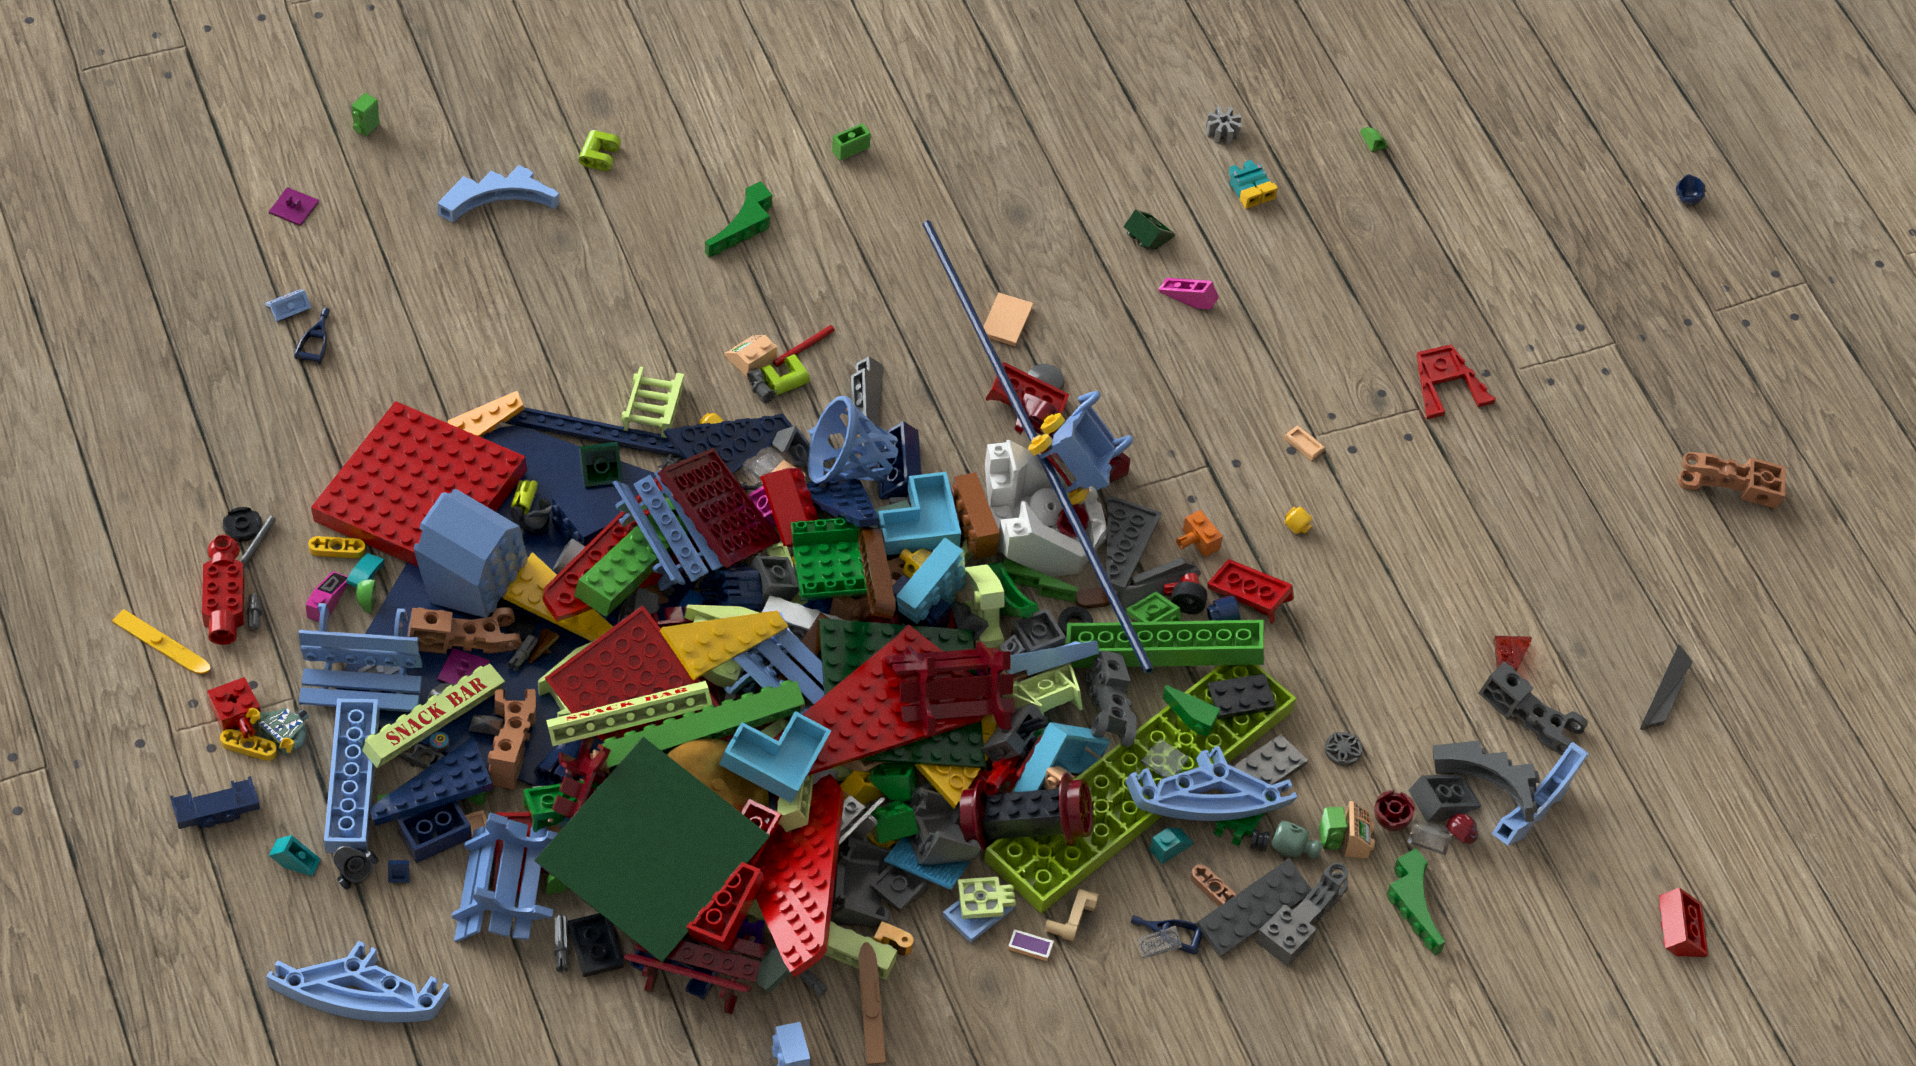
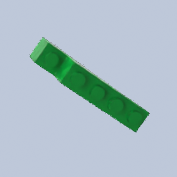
(747, 223)
(1014, 601)
(1409, 898)

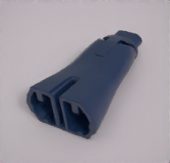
(549, 768)

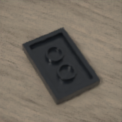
(1242, 696)
(595, 944)

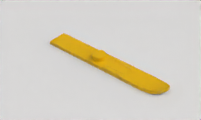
(161, 642)

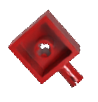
(231, 704)

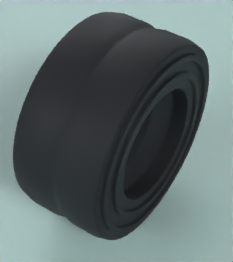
(1189, 597)

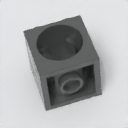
(776, 578)
(1038, 632)

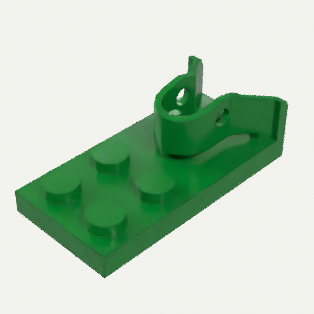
(540, 804)

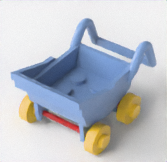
(1082, 445)

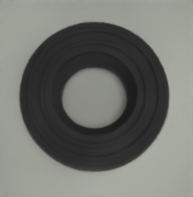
(1073, 612)

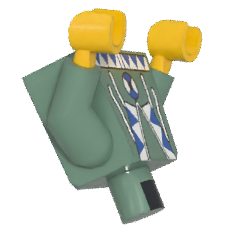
(281, 727)

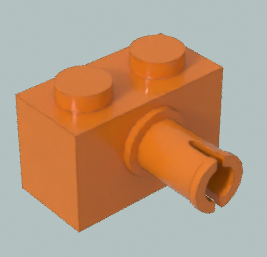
(1200, 533)

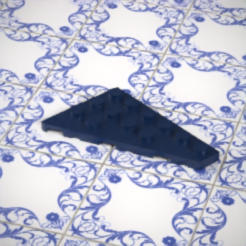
(732, 440)
(845, 499)
(445, 781)

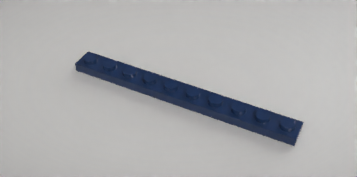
(594, 431)

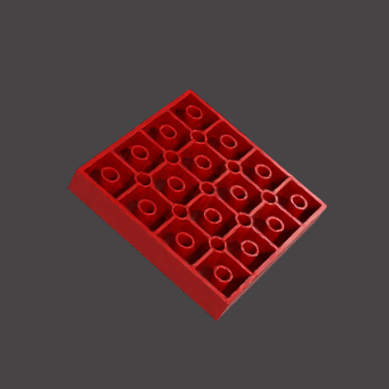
(403, 472)

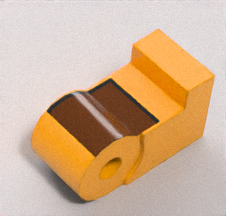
(895, 937)

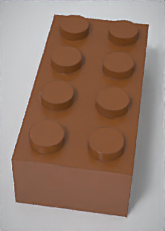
(975, 516)

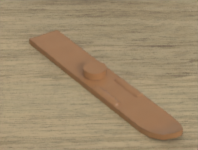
(871, 1005)

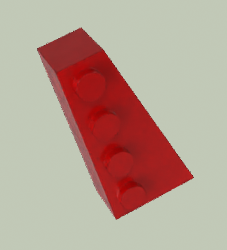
(726, 911)

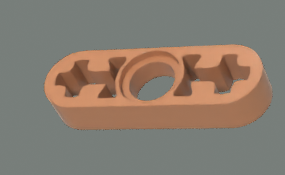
(1211, 879)

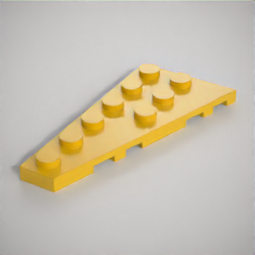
(528, 592)
(714, 642)
(952, 780)

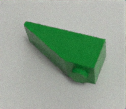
(1193, 712)

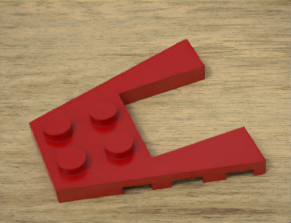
(1445, 365)

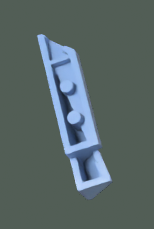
(1049, 658)

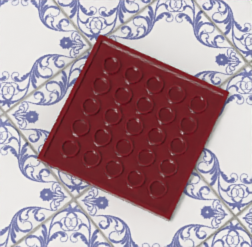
(719, 507)

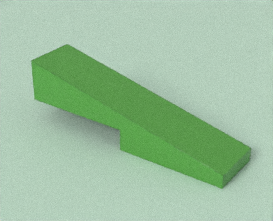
(1046, 585)

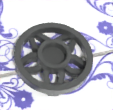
(1343, 748)

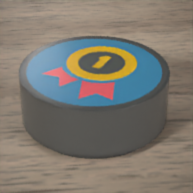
(439, 741)

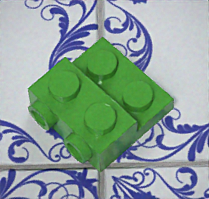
(1154, 609)

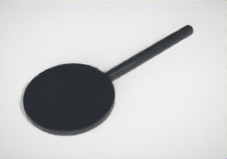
(523, 625)

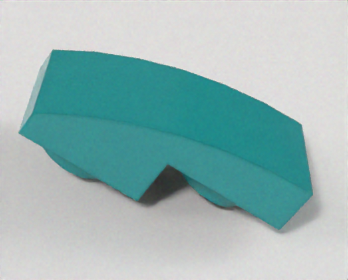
(365, 569)

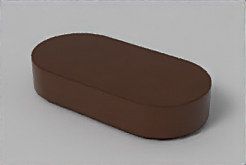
(1091, 598)

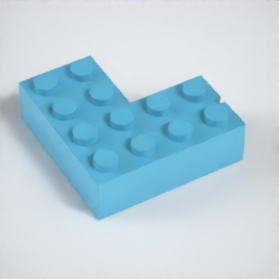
(926, 521)
(936, 579)
(1061, 747)
(776, 764)

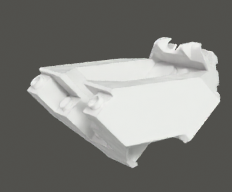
(1011, 481)

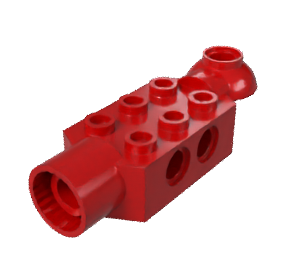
(223, 591)

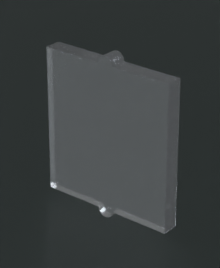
(1164, 759)

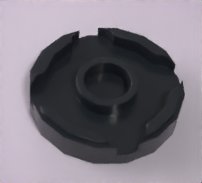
(242, 524)

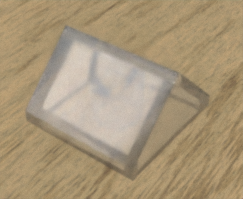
(1430, 836)

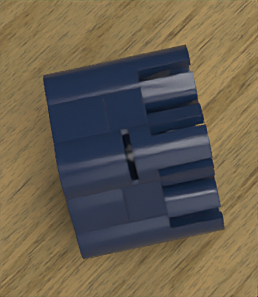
(732, 587)

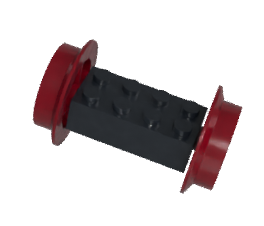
(1027, 813)

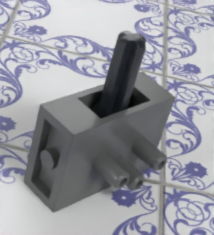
(1013, 741)

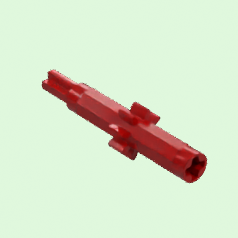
(1001, 773)

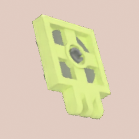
(984, 897)

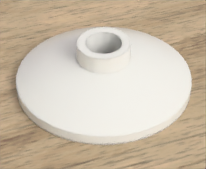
(1039, 505)

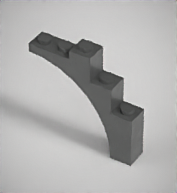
(1472, 760)

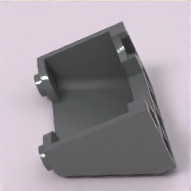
(938, 833)
(853, 898)

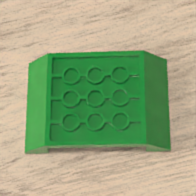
(827, 559)

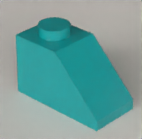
(1169, 844)
(294, 855)

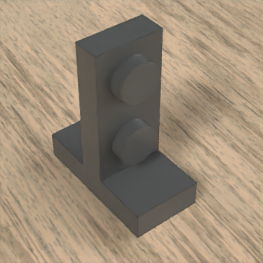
(967, 620)

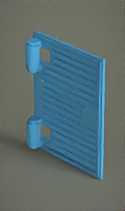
(941, 874)

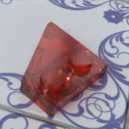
(1511, 649)

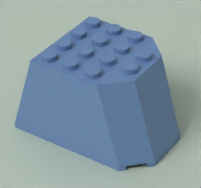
(468, 554)

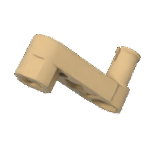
(1084, 900)

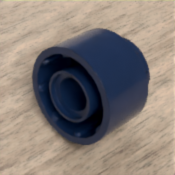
(1223, 609)

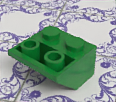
(893, 822)

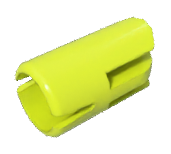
(524, 495)

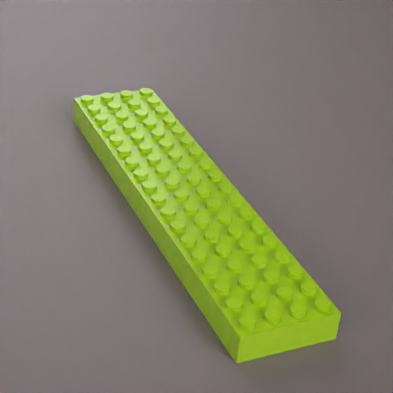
(1049, 868)

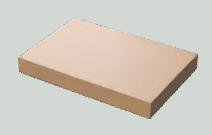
(1007, 319)

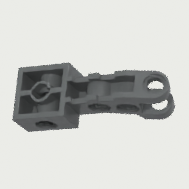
(1107, 689)
(1513, 697)
(1293, 930)

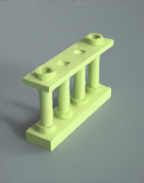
(667, 411)

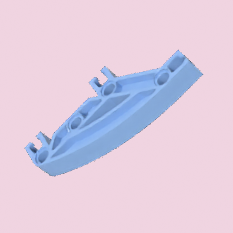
(1243, 796)
(325, 983)

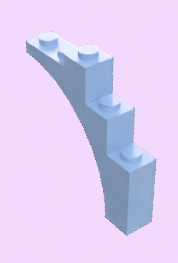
(494, 187)
(1551, 790)

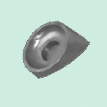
(486, 724)

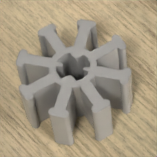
(1223, 125)

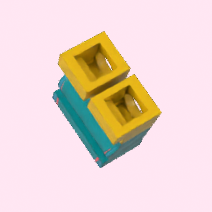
(1251, 183)

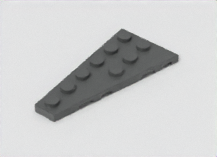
(1128, 535)

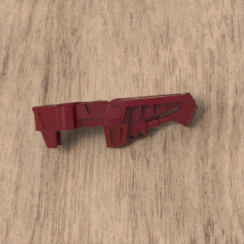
(1040, 409)

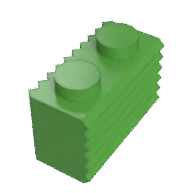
(365, 114)
(851, 141)
(1333, 828)

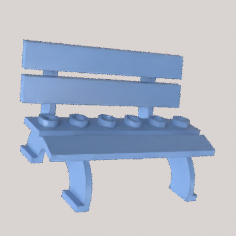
(670, 528)
(360, 649)
(765, 676)
(475, 891)

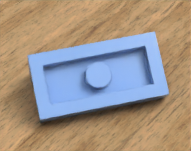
(289, 304)

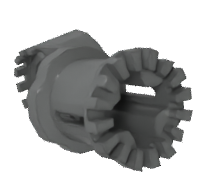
(759, 385)

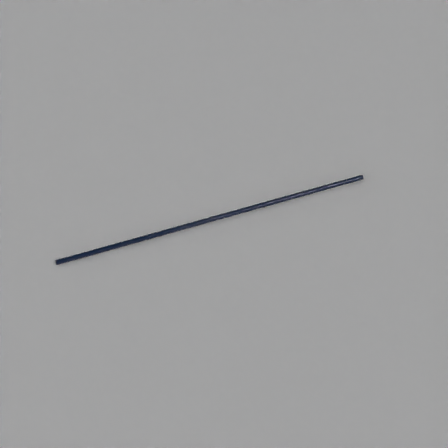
(1031, 434)

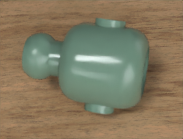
(1293, 840)

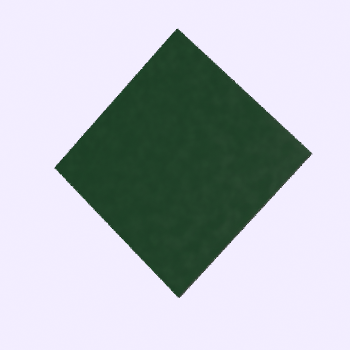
(851, 643)
(651, 848)

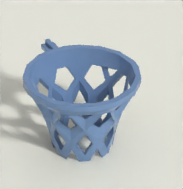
(846, 469)

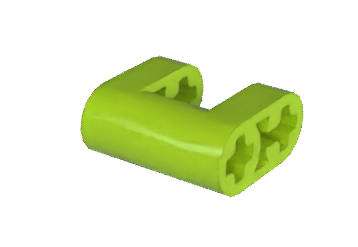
(590, 153)
(797, 377)

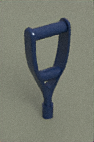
(314, 332)
(1153, 925)

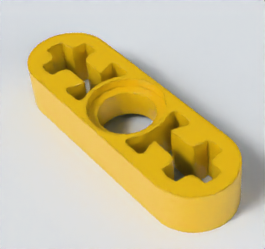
(342, 553)
(255, 751)

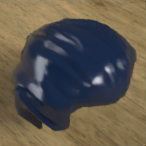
(1690, 190)

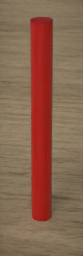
(804, 345)

